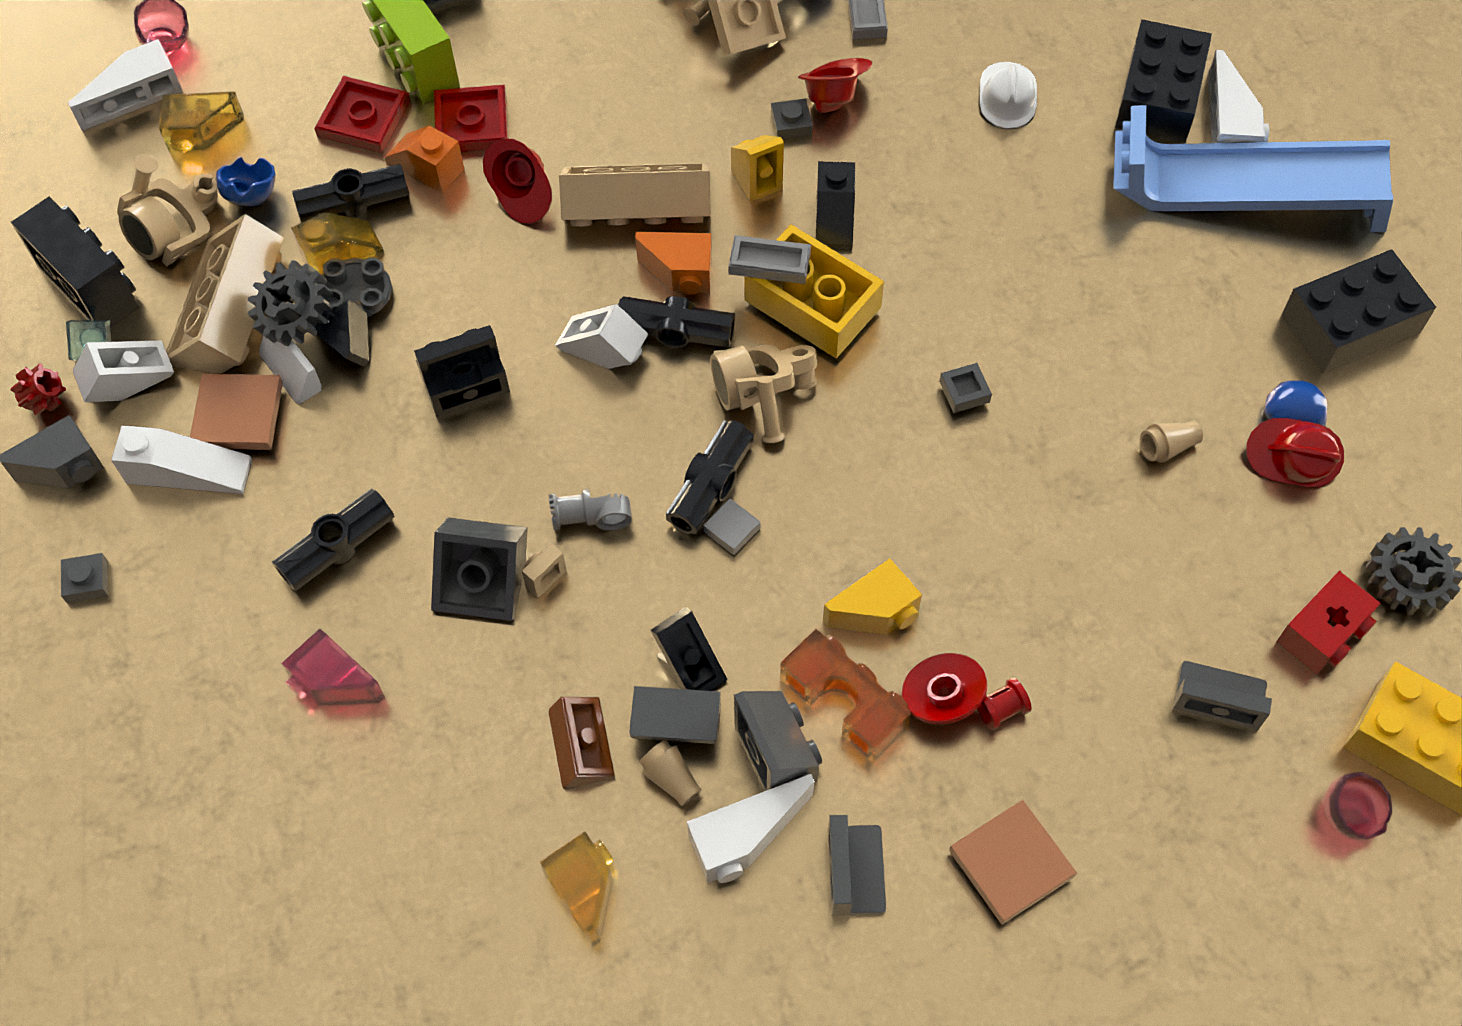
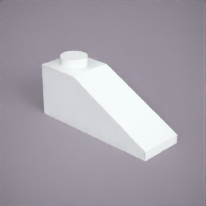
(126, 85)
(1232, 106)
(178, 461)
(740, 832)

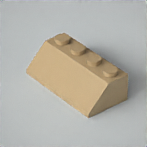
(635, 192)
(215, 316)

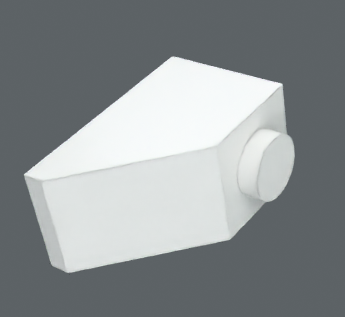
(603, 337)
(120, 369)

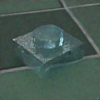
(85, 331)

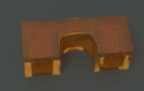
(823, 667)

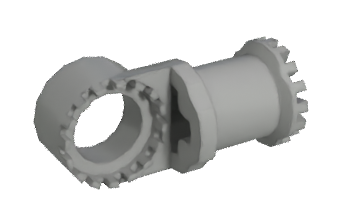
(603, 511)

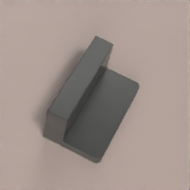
(1222, 695)
(675, 714)
(856, 868)

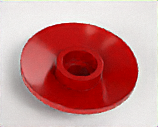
(945, 688)

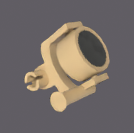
(151, 226)
(740, 387)

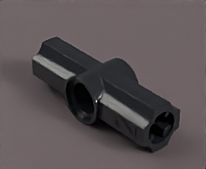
(350, 192)
(680, 321)
(709, 477)
(313, 552)

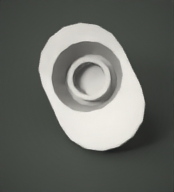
(1008, 95)

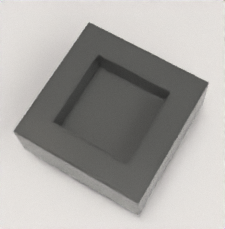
(791, 118)
(965, 387)
(84, 578)

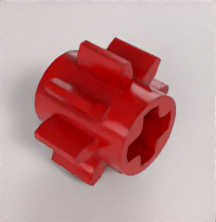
(38, 389)

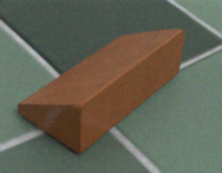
(580, 741)

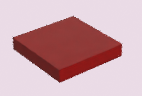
(362, 114)
(472, 115)

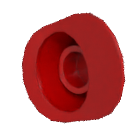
(834, 82)
(518, 180)
(1295, 452)

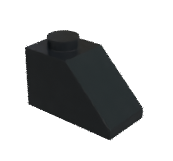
(835, 204)

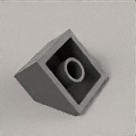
(478, 568)
(774, 737)

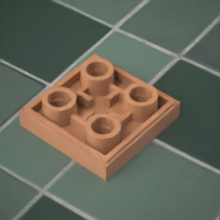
(237, 410)
(1012, 861)

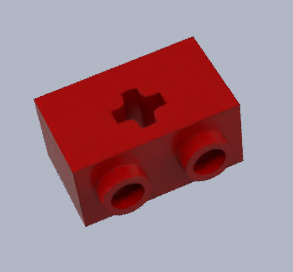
(1314, 639)

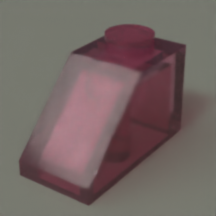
(329, 674)

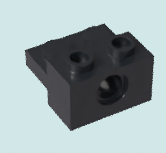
(470, 352)

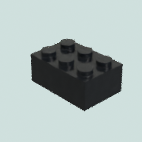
(1166, 78)
(76, 262)
(1358, 310)

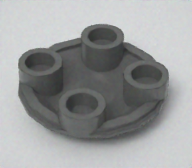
(358, 281)

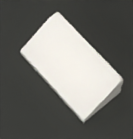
(293, 367)

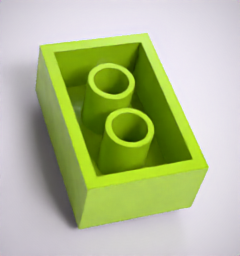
(413, 45)

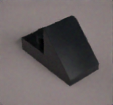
(347, 332)
(687, 652)

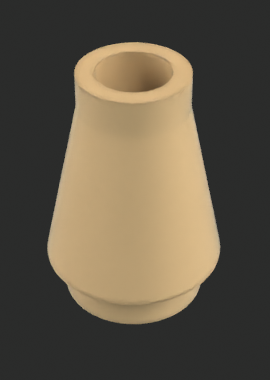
(1167, 440)
(670, 772)

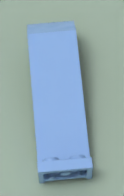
(1253, 174)

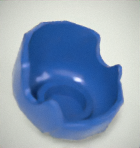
(246, 183)
(1297, 401)

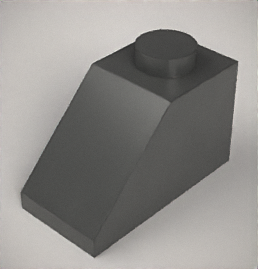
(53, 457)

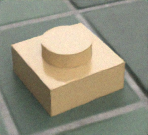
(543, 570)

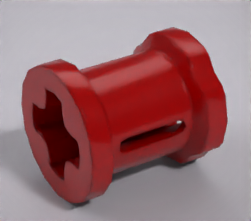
(1004, 704)

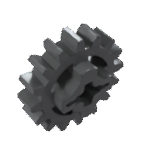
(285, 320)
(1415, 570)

